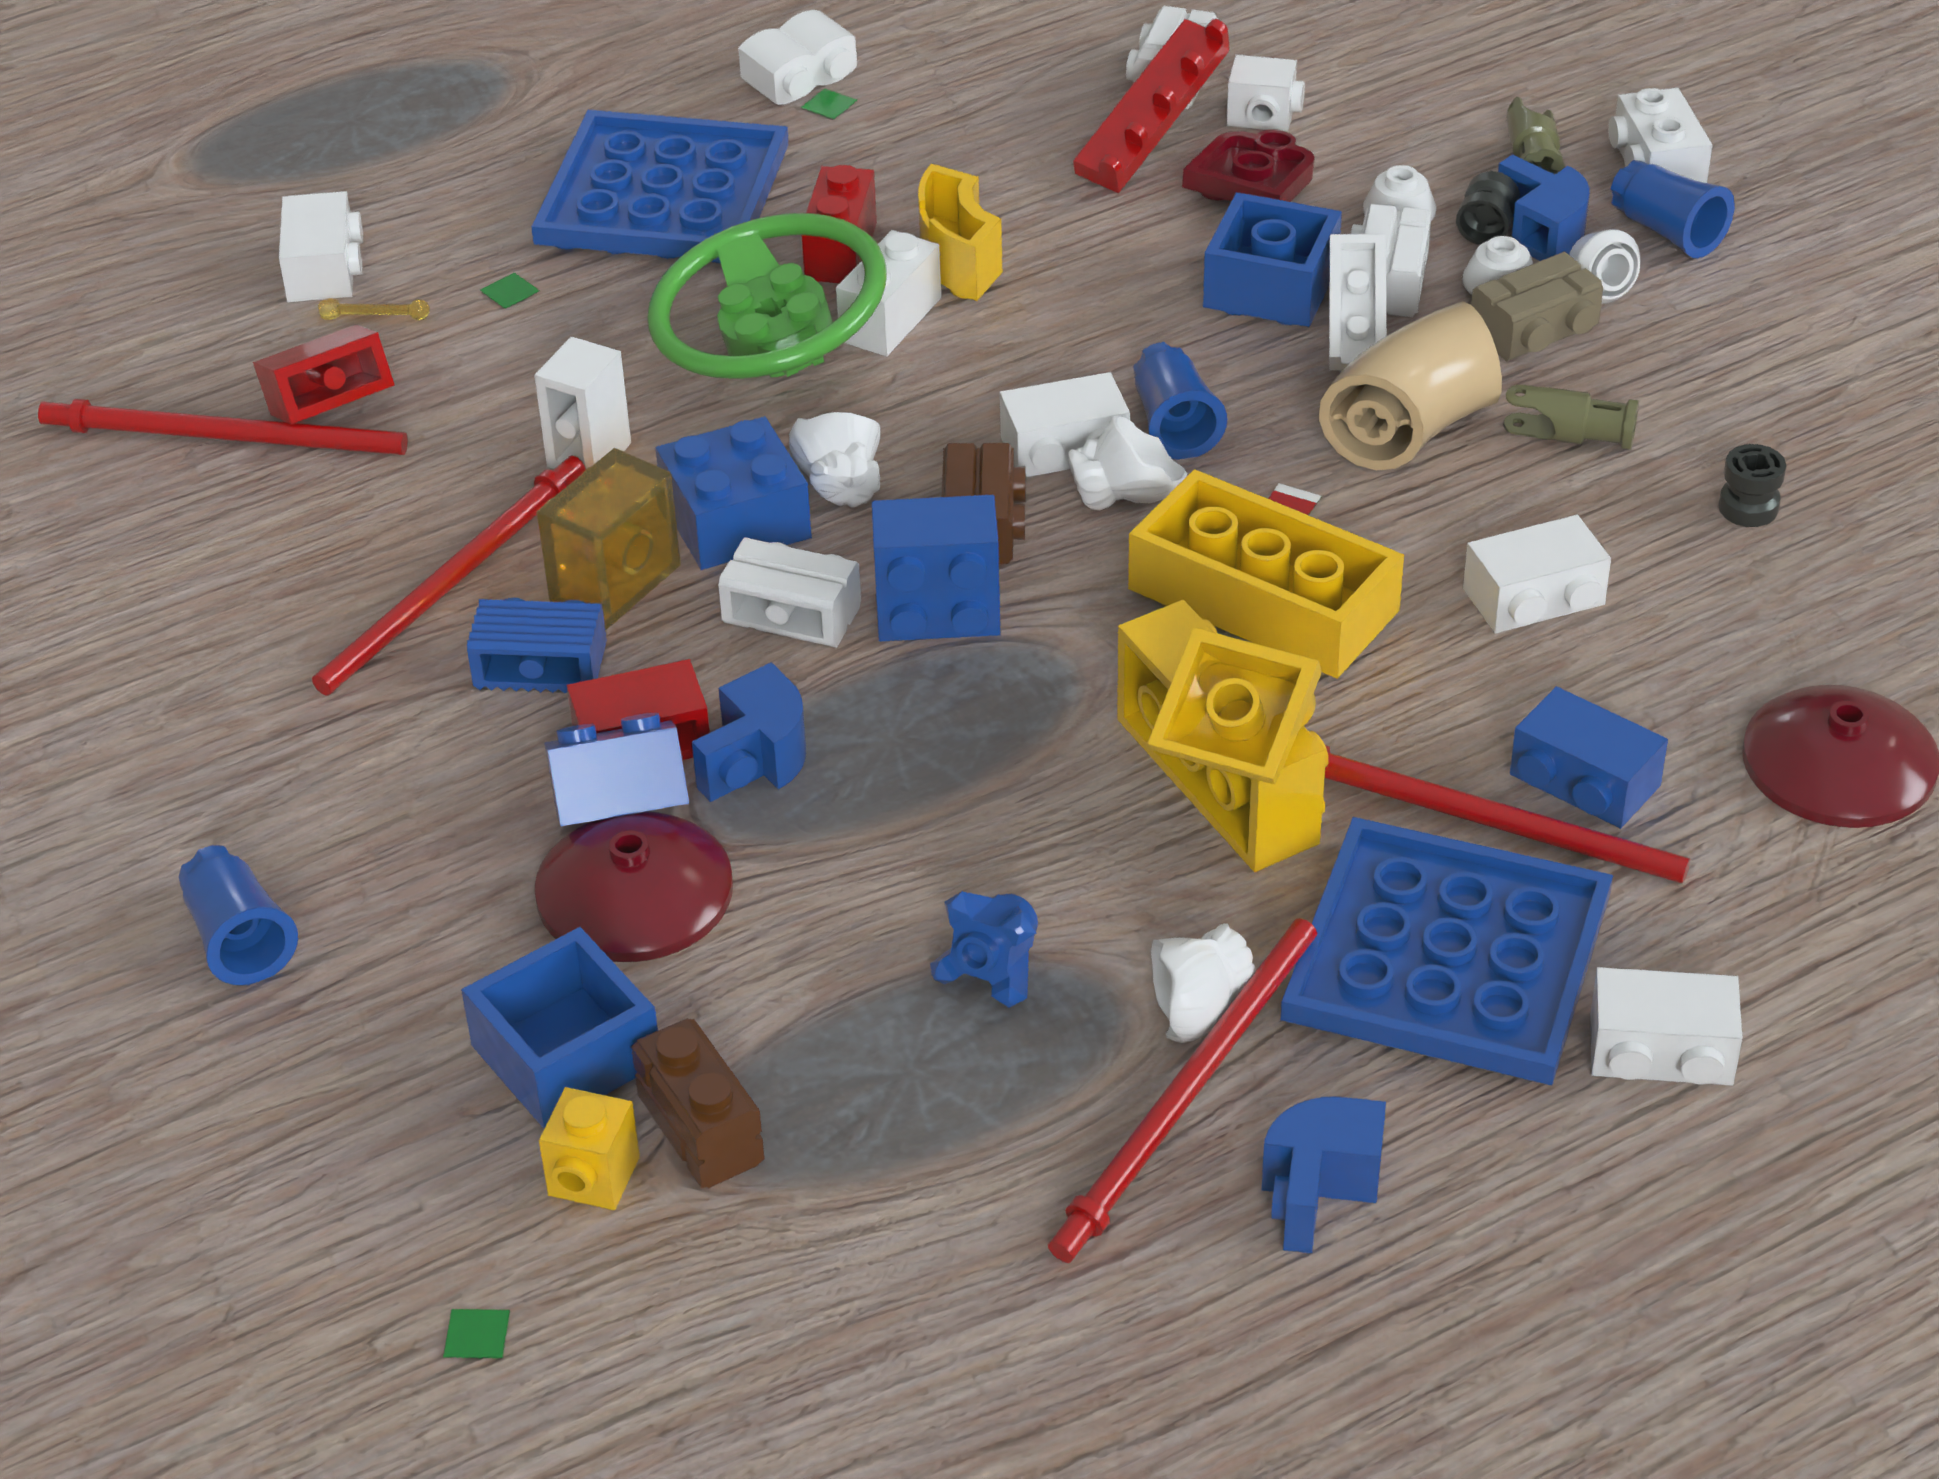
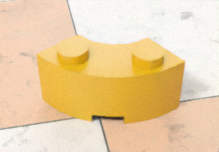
(965, 232)

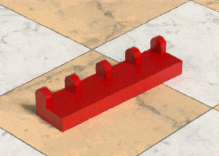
(1152, 104)

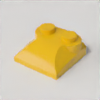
(1235, 705)

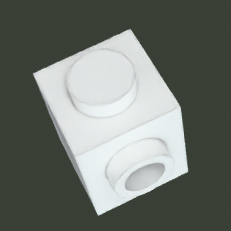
(1263, 93)

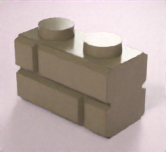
(1539, 305)

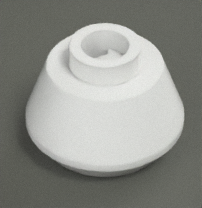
(1401, 188)
(1610, 257)
(1495, 259)

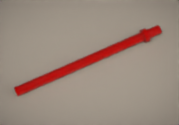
(82, 416)
(409, 609)
(1507, 818)
(1089, 1213)

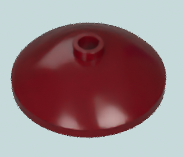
(1841, 756)
(635, 885)

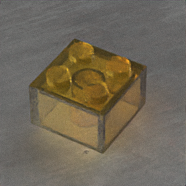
(610, 535)

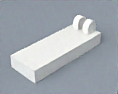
(1356, 295)

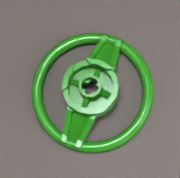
(769, 311)

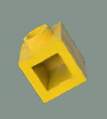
(589, 1148)

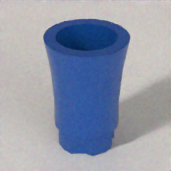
(1675, 206)
(1178, 402)
(237, 920)

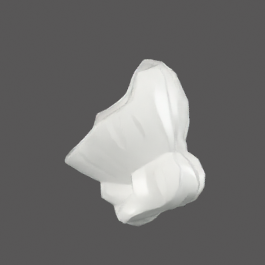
(838, 456)
(1123, 466)
(1199, 979)

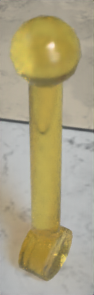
(331, 309)

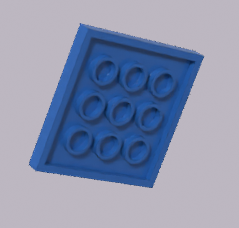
(657, 183)
(1449, 950)

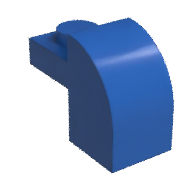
(1550, 207)
(757, 737)
(1321, 1151)

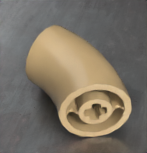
(1411, 388)

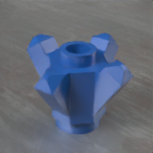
(989, 943)

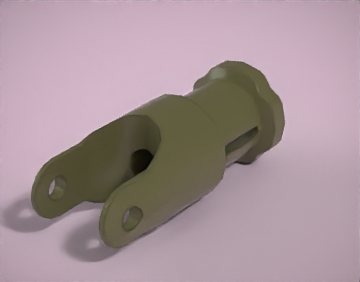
(1534, 136)
(1571, 416)

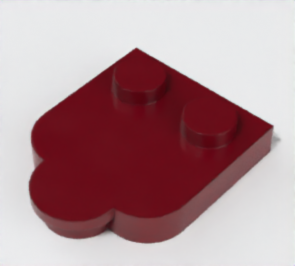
(1250, 164)

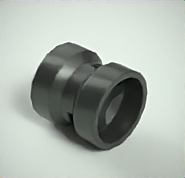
(1487, 207)
(1755, 476)

